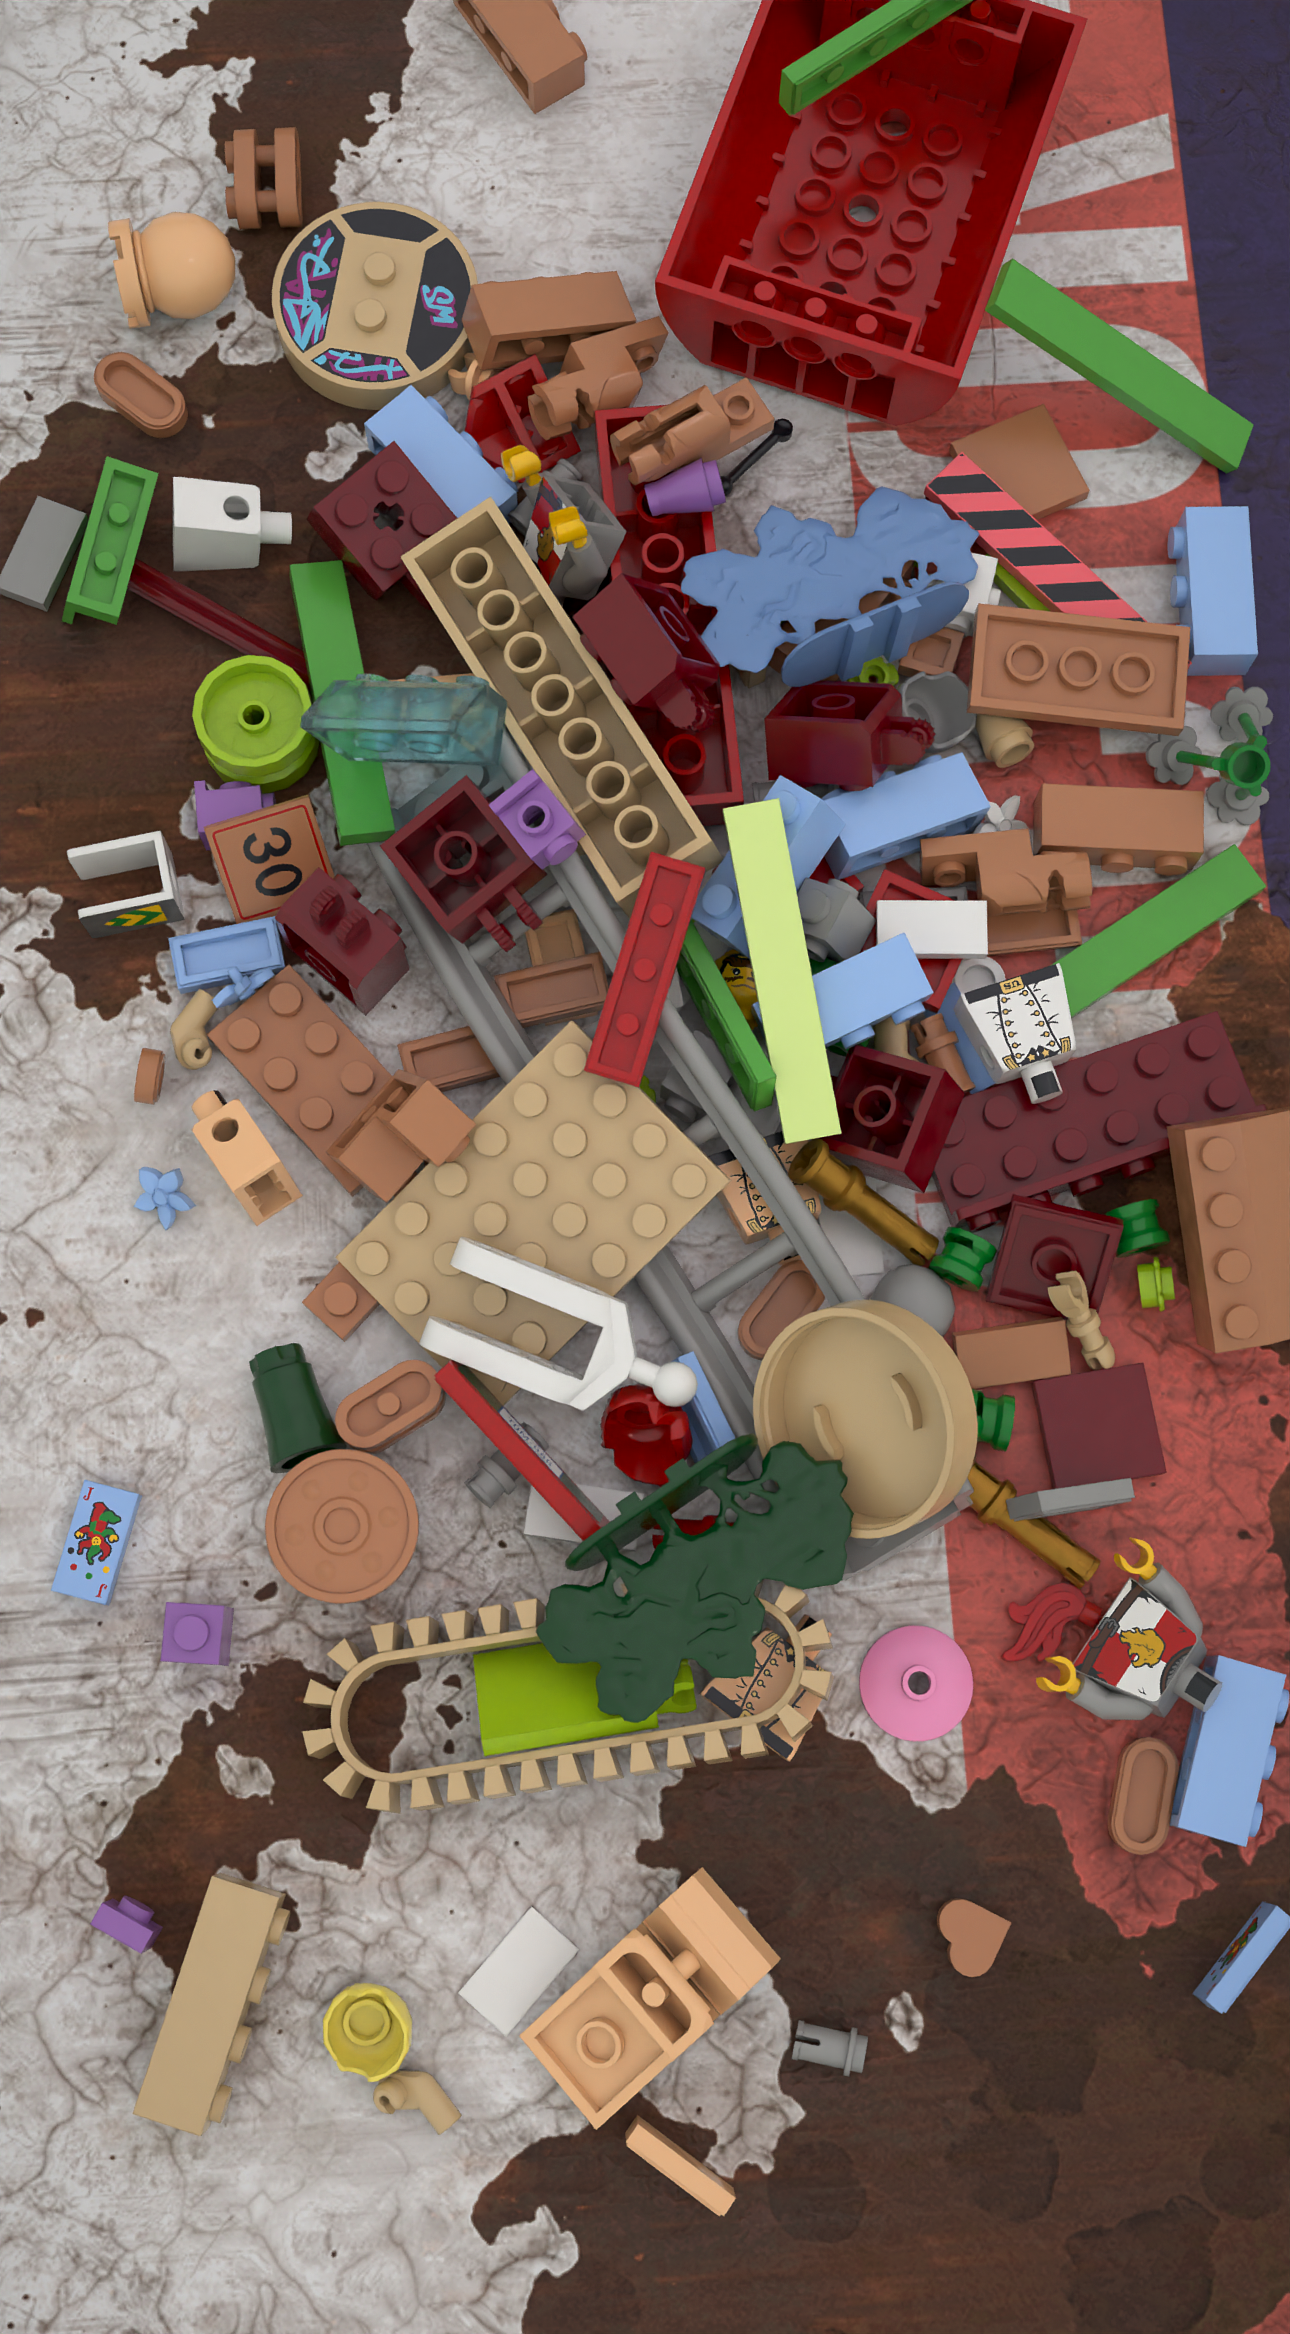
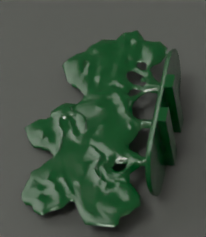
(701, 1588)

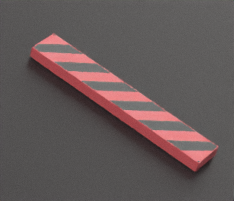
(1024, 544)

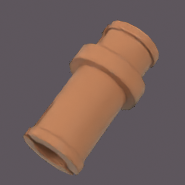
(939, 1049)

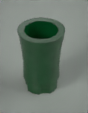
(291, 1407)

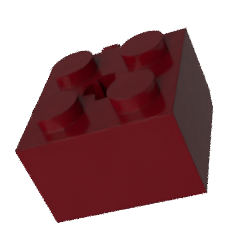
(348, 517)
(650, 651)
(842, 734)
(469, 895)
(343, 939)
(892, 1116)

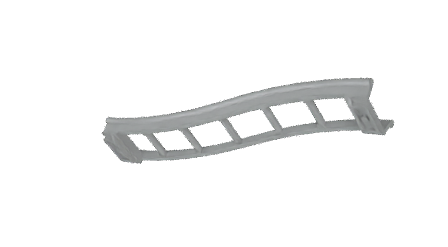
(662, 1279)

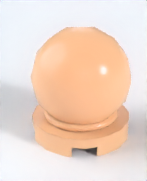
(172, 266)

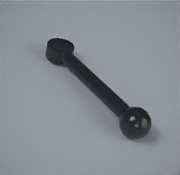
(781, 433)

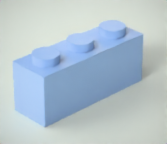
(442, 455)
(1215, 588)
(900, 809)
(809, 833)
(867, 991)
(1229, 1753)

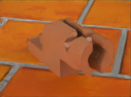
(596, 376)
(691, 430)
(1007, 871)

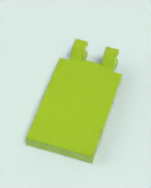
(537, 1703)

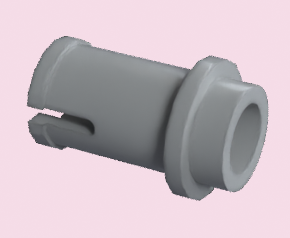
(835, 2047)

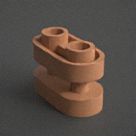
(246, 198)
(390, 1407)

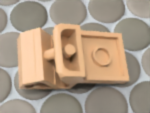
(649, 1998)

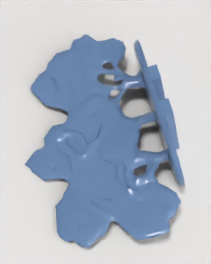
(815, 575)

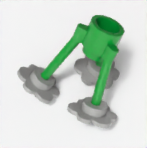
(1241, 765)

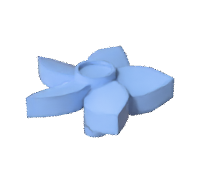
(242, 987)
(163, 1193)

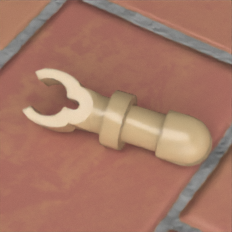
(1082, 1321)

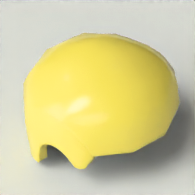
(368, 2030)

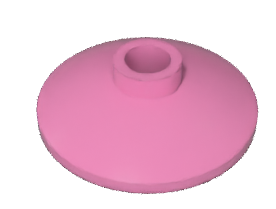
(886, 1688)

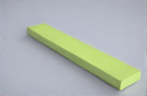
(781, 970)

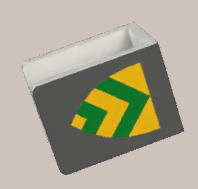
(124, 856)

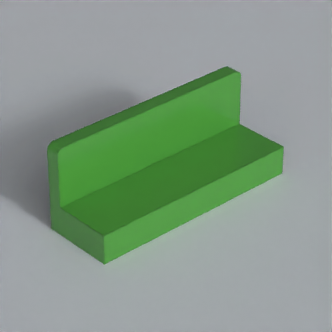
(110, 542)

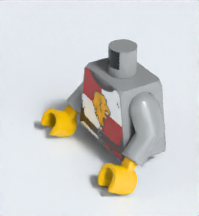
(569, 530)
(1140, 1651)

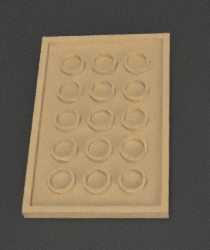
(553, 1173)

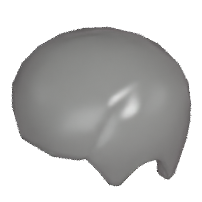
(943, 703)
(919, 1292)

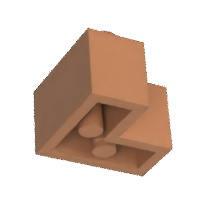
(397, 1132)

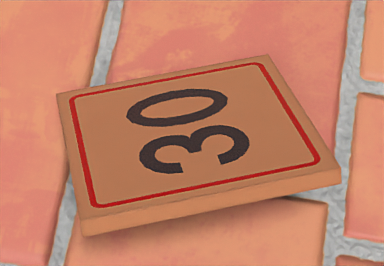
(267, 856)

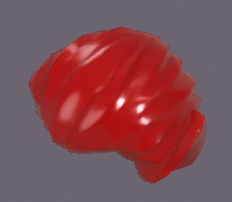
(644, 1434)

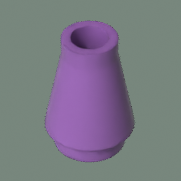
(687, 490)

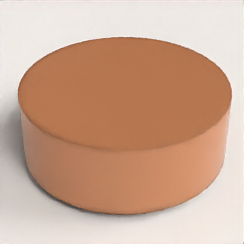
(149, 1076)

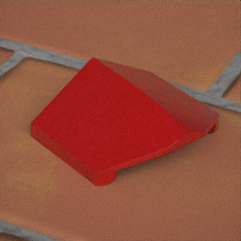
(502, 420)

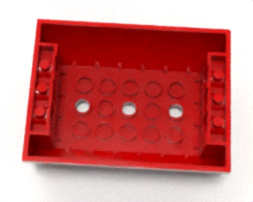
(886, 310)

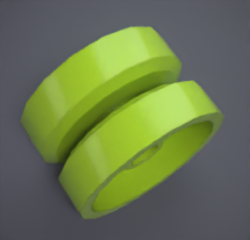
(251, 722)

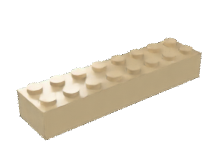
(557, 700)

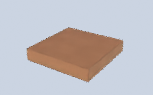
(1027, 461)

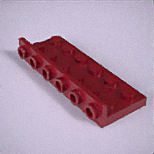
(1101, 1124)

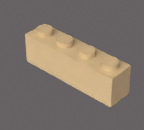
(211, 2003)

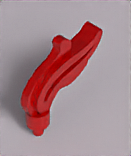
(1046, 1618)

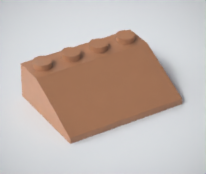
(1236, 1226)

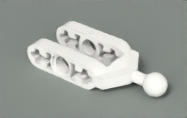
(612, 1358)

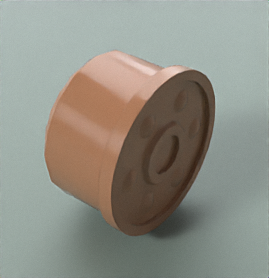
(342, 1526)

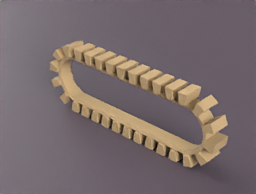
(534, 1778)

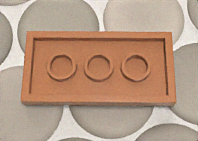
(1078, 669)
(302, 1063)

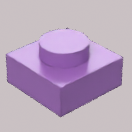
(128, 1923)

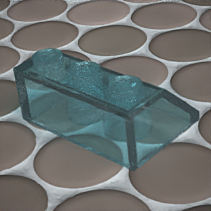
(410, 720)

